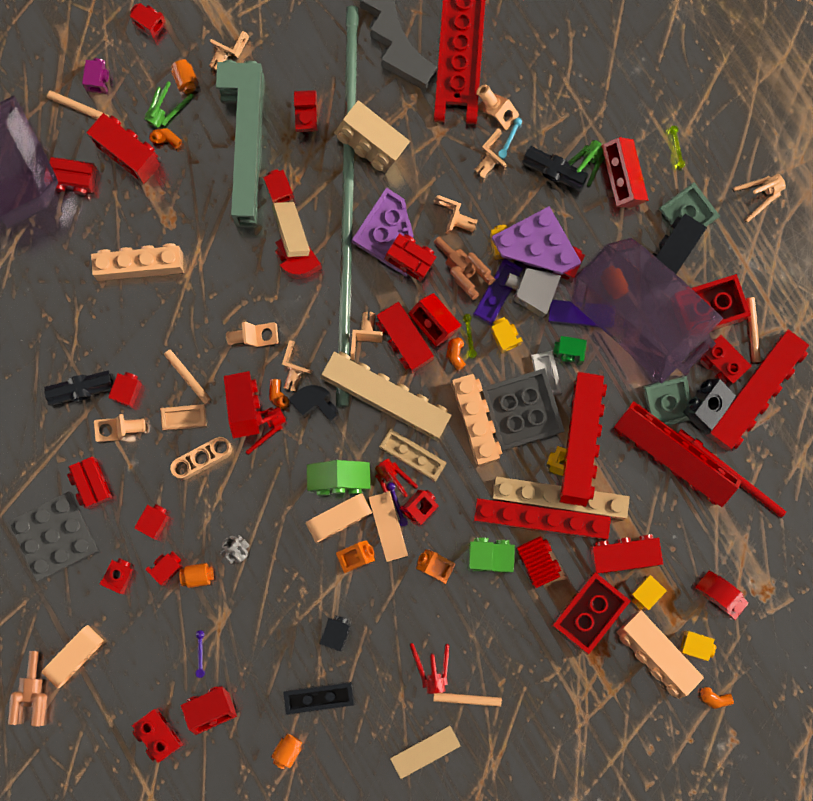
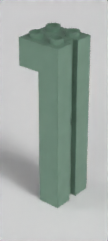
(244, 85)

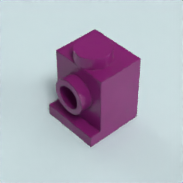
(95, 76)

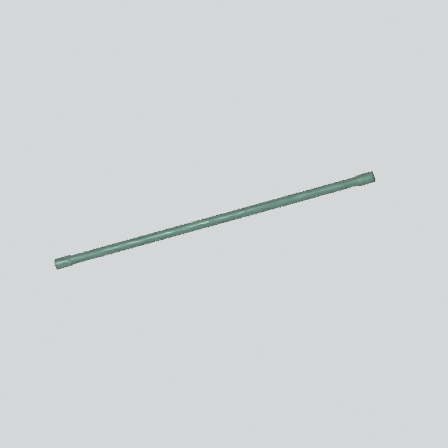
(352, 22)

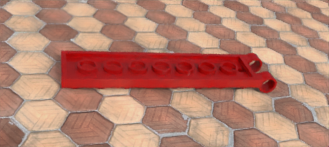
(460, 57)

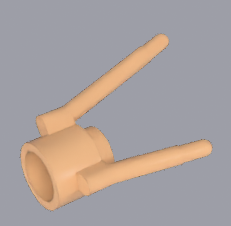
(770, 185)

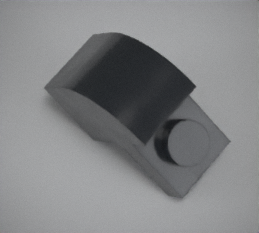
(310, 398)

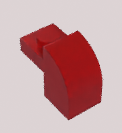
(305, 110)
(299, 266)
(722, 594)

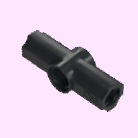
(554, 168)
(78, 388)

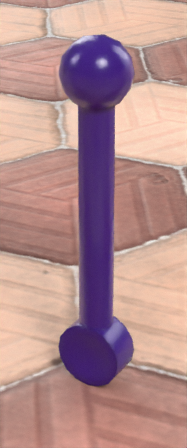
(403, 521)
(200, 672)

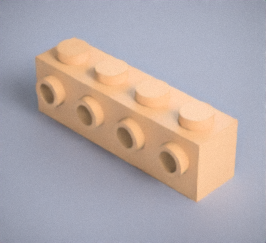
(137, 263)
(475, 420)
(659, 655)

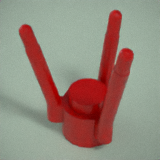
(272, 417)
(387, 471)
(435, 682)

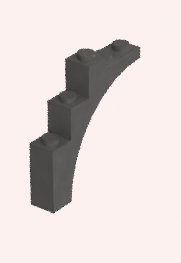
(401, 56)

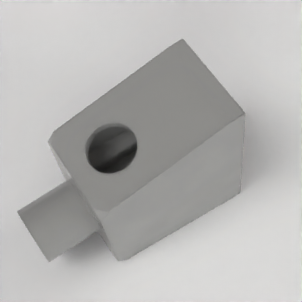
(534, 289)

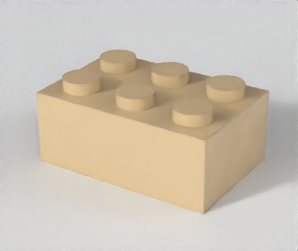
(371, 137)

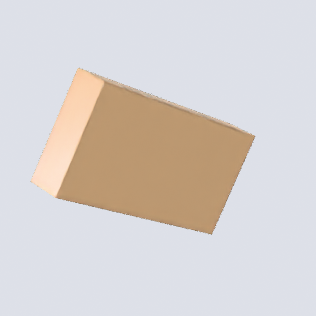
(183, 417)

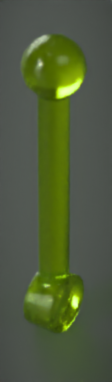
(674, 130)
(472, 353)

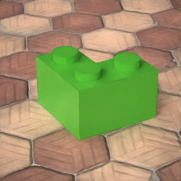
(338, 477)
(491, 557)

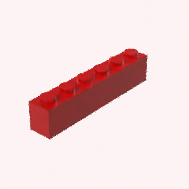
(758, 390)
(582, 439)
(677, 454)
(542, 519)

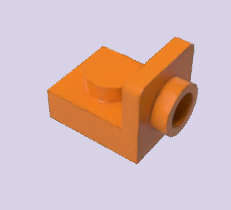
(355, 556)
(435, 565)

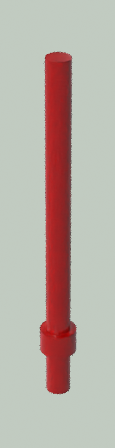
(746, 485)

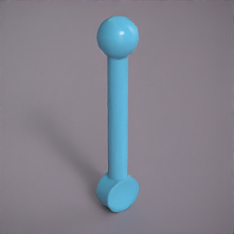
(503, 153)

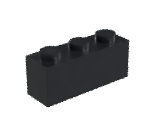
(680, 242)
(319, 698)

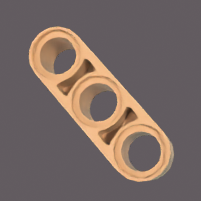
(190, 458)
(338, 518)
(72, 656)

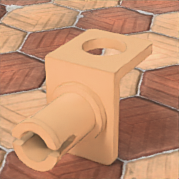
(223, 51)
(496, 106)
(491, 158)
(456, 218)
(366, 333)
(252, 335)
(295, 371)
(119, 428)

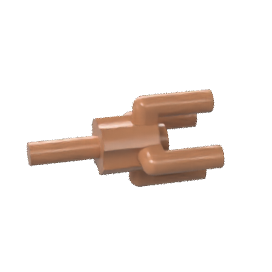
(464, 266)
(28, 695)

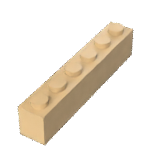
(386, 396)
(549, 496)

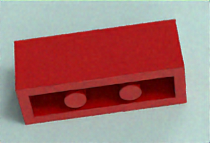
(624, 172)
(404, 338)
(242, 404)
(626, 554)

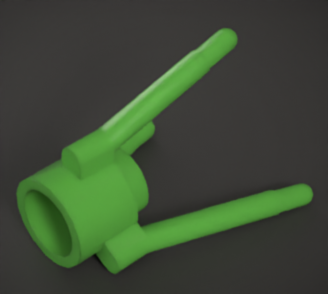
(155, 115)
(591, 153)

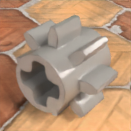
(234, 549)

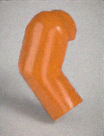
(165, 135)
(453, 352)
(276, 395)
(715, 701)

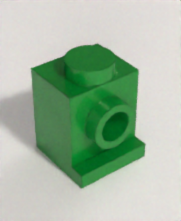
(570, 349)

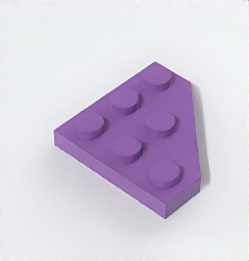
(383, 226)
(538, 243)

